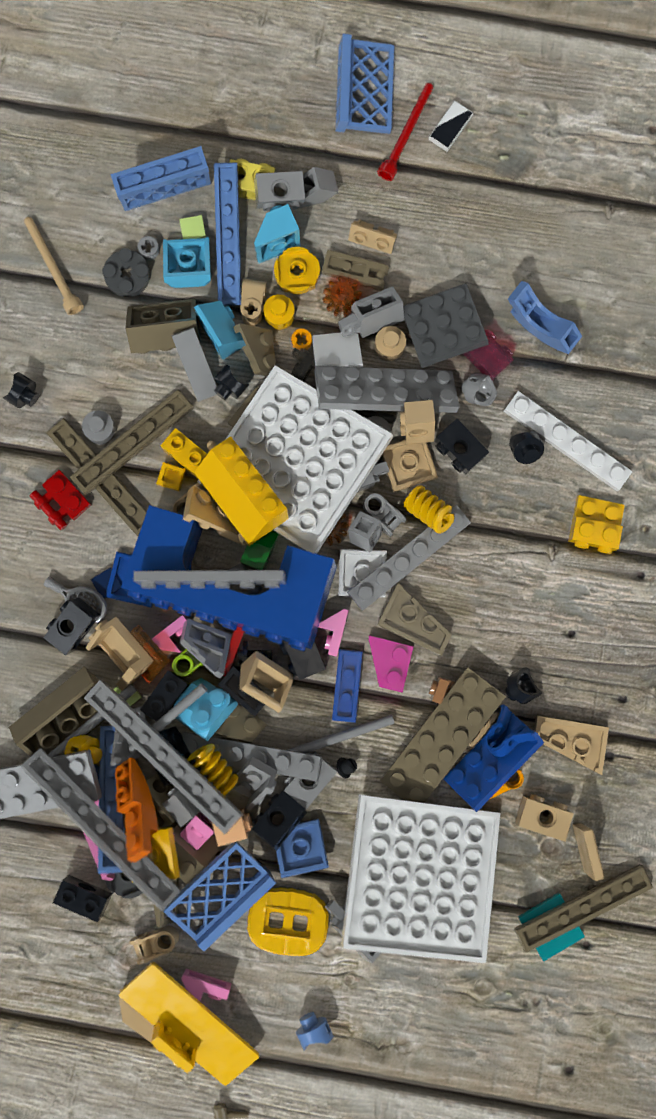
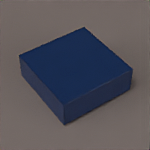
(102, 580)

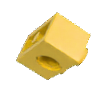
(183, 450)

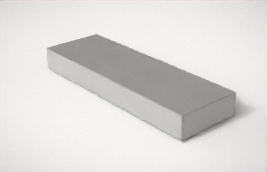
(195, 363)

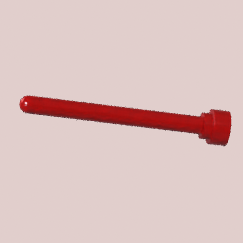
(388, 168)

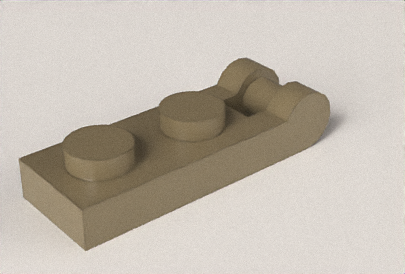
(355, 268)

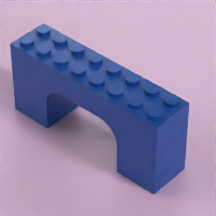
(279, 613)

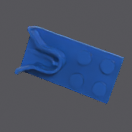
(494, 759)

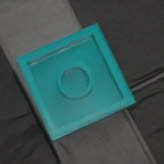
(559, 943)

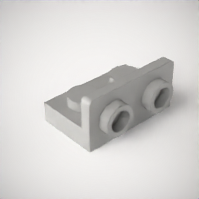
(255, 781)

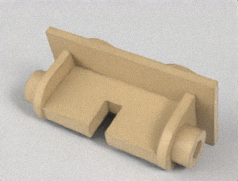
(365, 235)

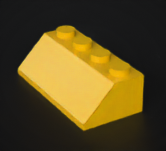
(241, 491)

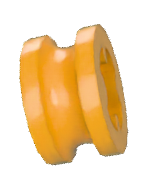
(299, 332)

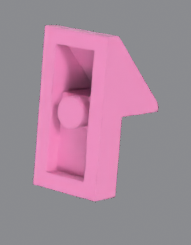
(336, 624)
(165, 640)
(197, 831)
(199, 983)

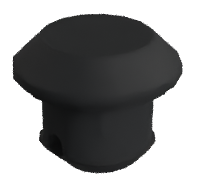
(346, 767)

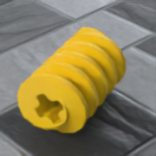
(429, 509)
(214, 768)

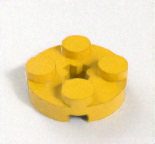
(306, 261)

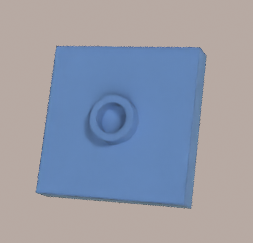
(303, 850)

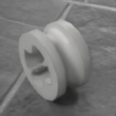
(142, 244)

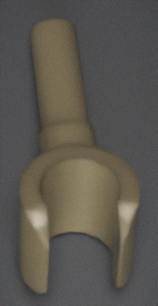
(220, 1112)

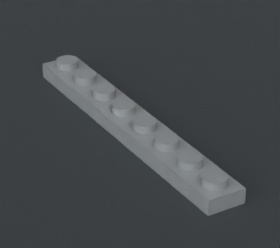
(163, 756)
(99, 828)

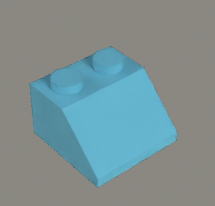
(276, 233)
(220, 327)

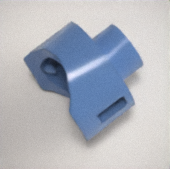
(313, 1030)

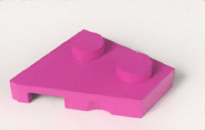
(390, 662)

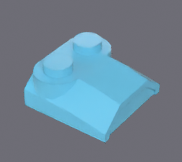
(186, 262)
(208, 711)

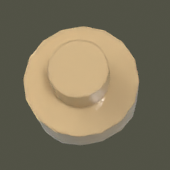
(390, 343)

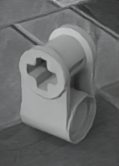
(384, 514)

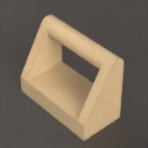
(269, 675)

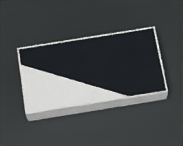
(450, 126)

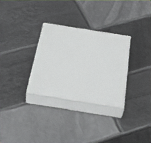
(337, 350)
(357, 565)

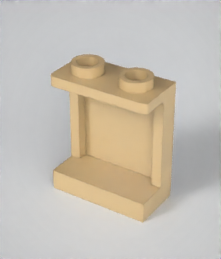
(122, 649)

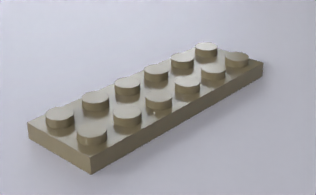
(443, 737)

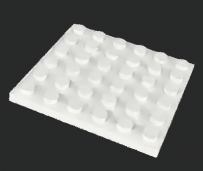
(307, 454)
(421, 880)

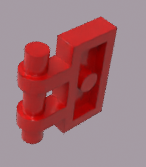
(65, 494)

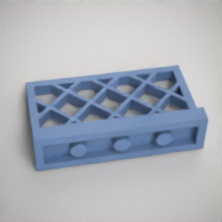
(345, 85)
(161, 177)
(236, 903)

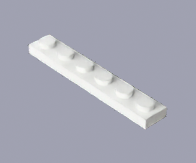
(568, 441)

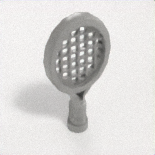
(59, 588)

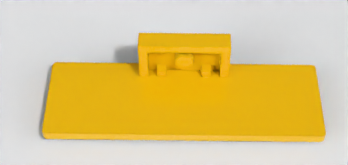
(187, 1028)

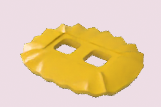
(286, 939)

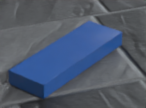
(347, 685)

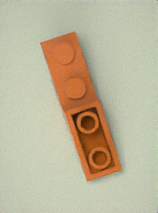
(137, 804)

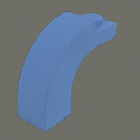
(541, 322)

